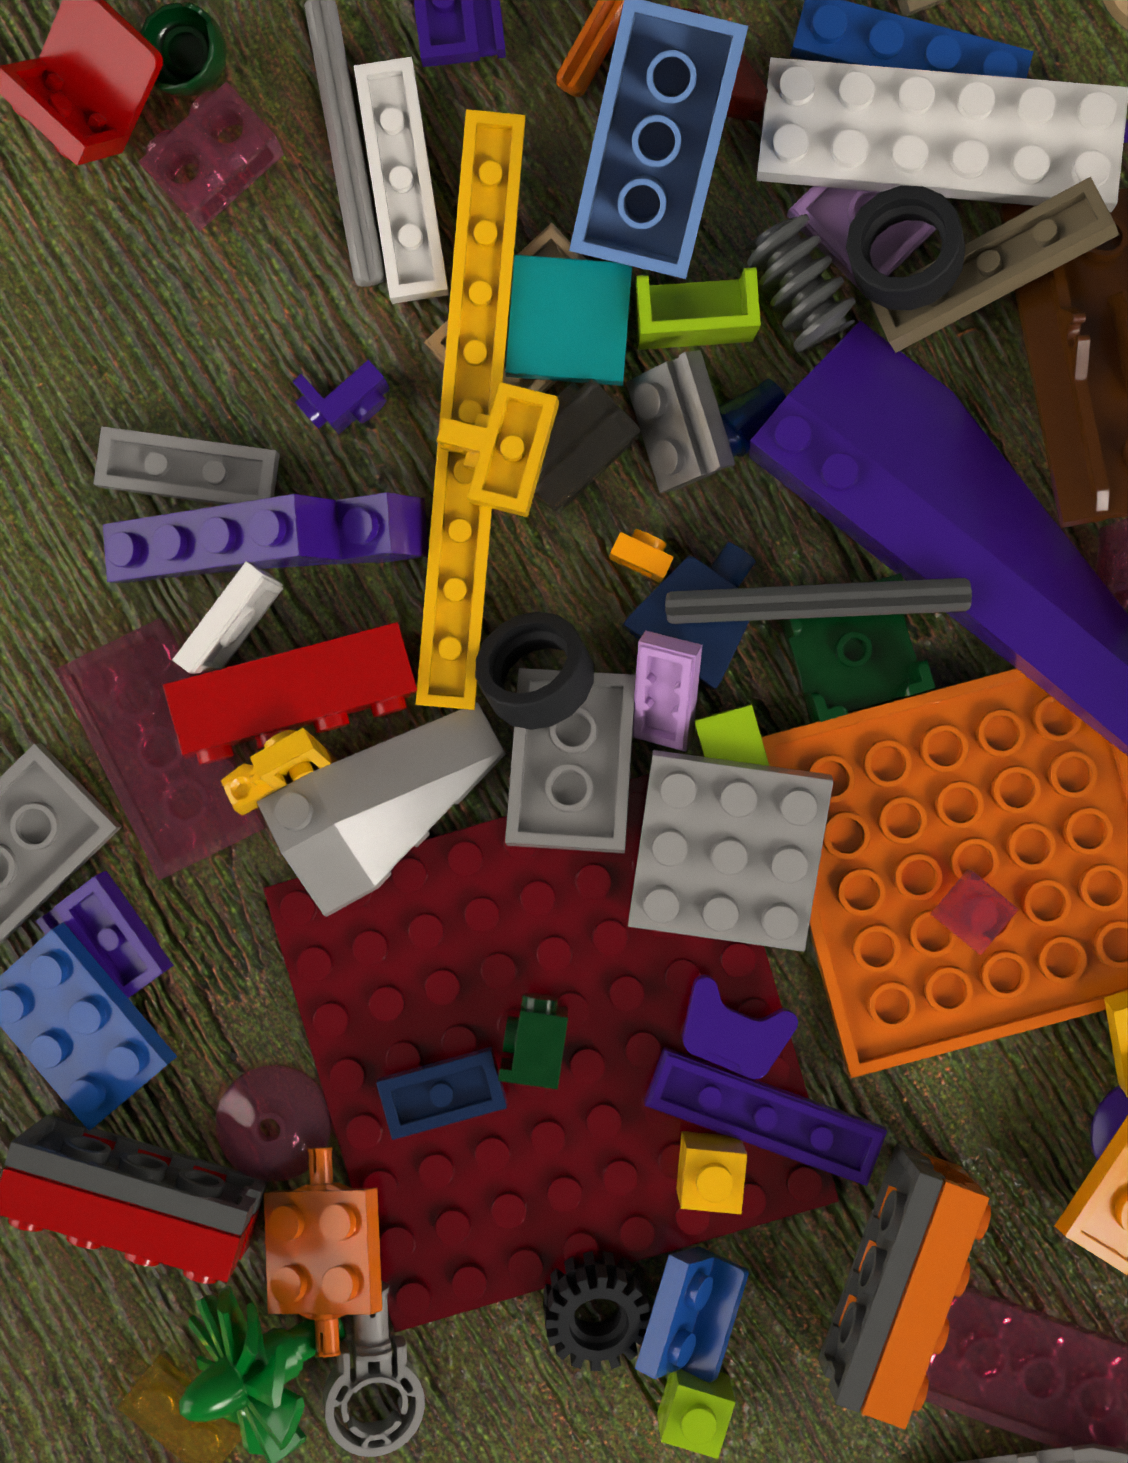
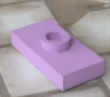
(666, 690)

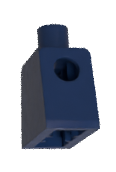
(717, 638)

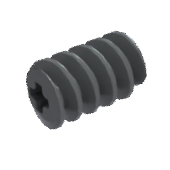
(799, 283)

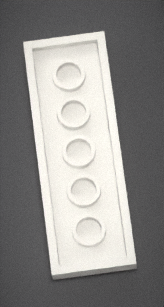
(939, 132)

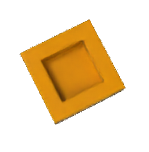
(642, 554)

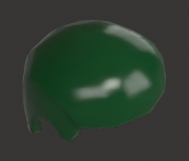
(190, 48)

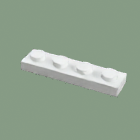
(401, 180)

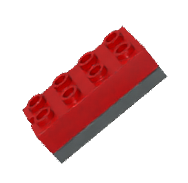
(130, 1198)

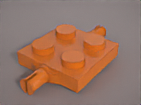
(323, 1251)

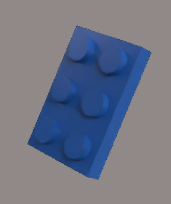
(78, 1027)

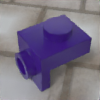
(353, 399)

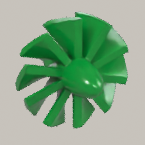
(249, 1375)

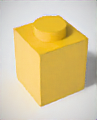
(711, 1173)

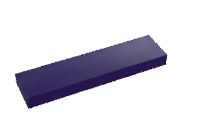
(765, 1116)

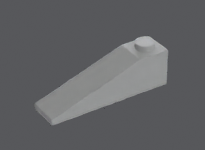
(367, 811)

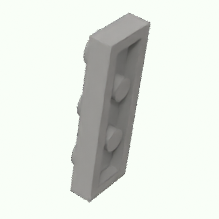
(184, 467)

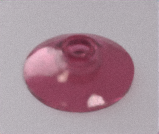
(275, 1094)

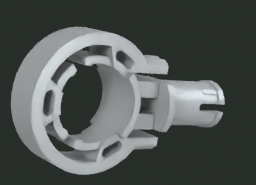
(373, 1365)

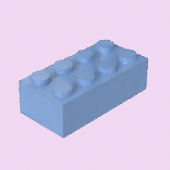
(657, 136)

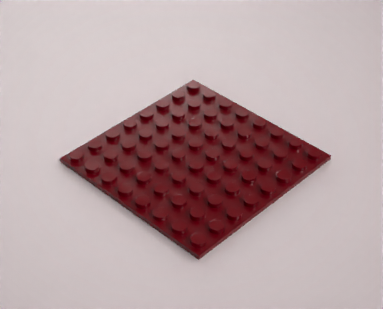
(562, 1171)

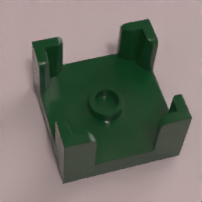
(853, 661)

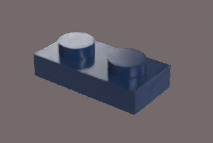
(441, 1093)

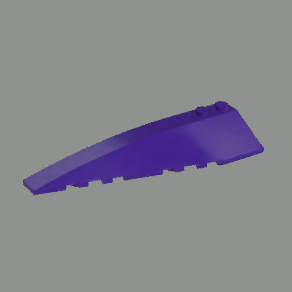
(935, 499)

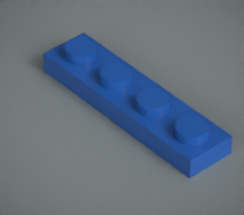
(872, 37)

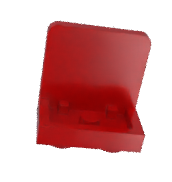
(85, 82)

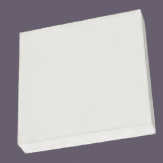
(229, 621)

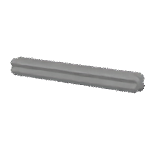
(345, 142)

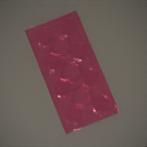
(168, 799)
(1031, 1373)

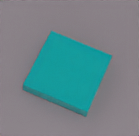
(568, 320)

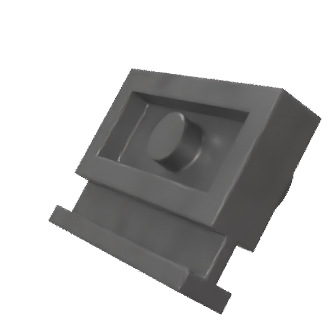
(680, 422)

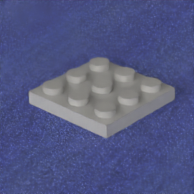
(729, 850)

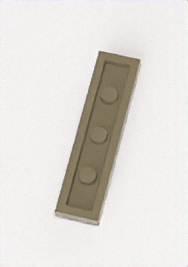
(1008, 260)

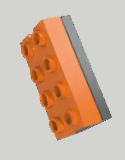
(903, 1286)

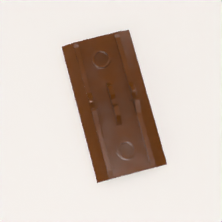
(1079, 373)

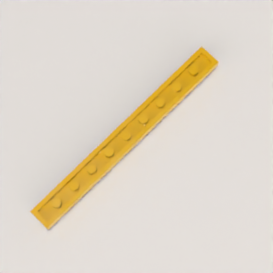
(470, 382)

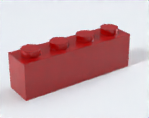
(291, 691)

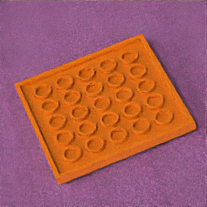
(948, 784)

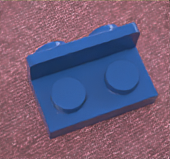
(692, 1315)

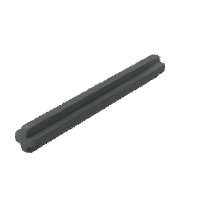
(819, 601)

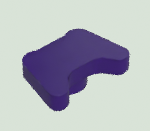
(731, 1037)

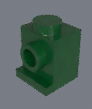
(536, 1041)

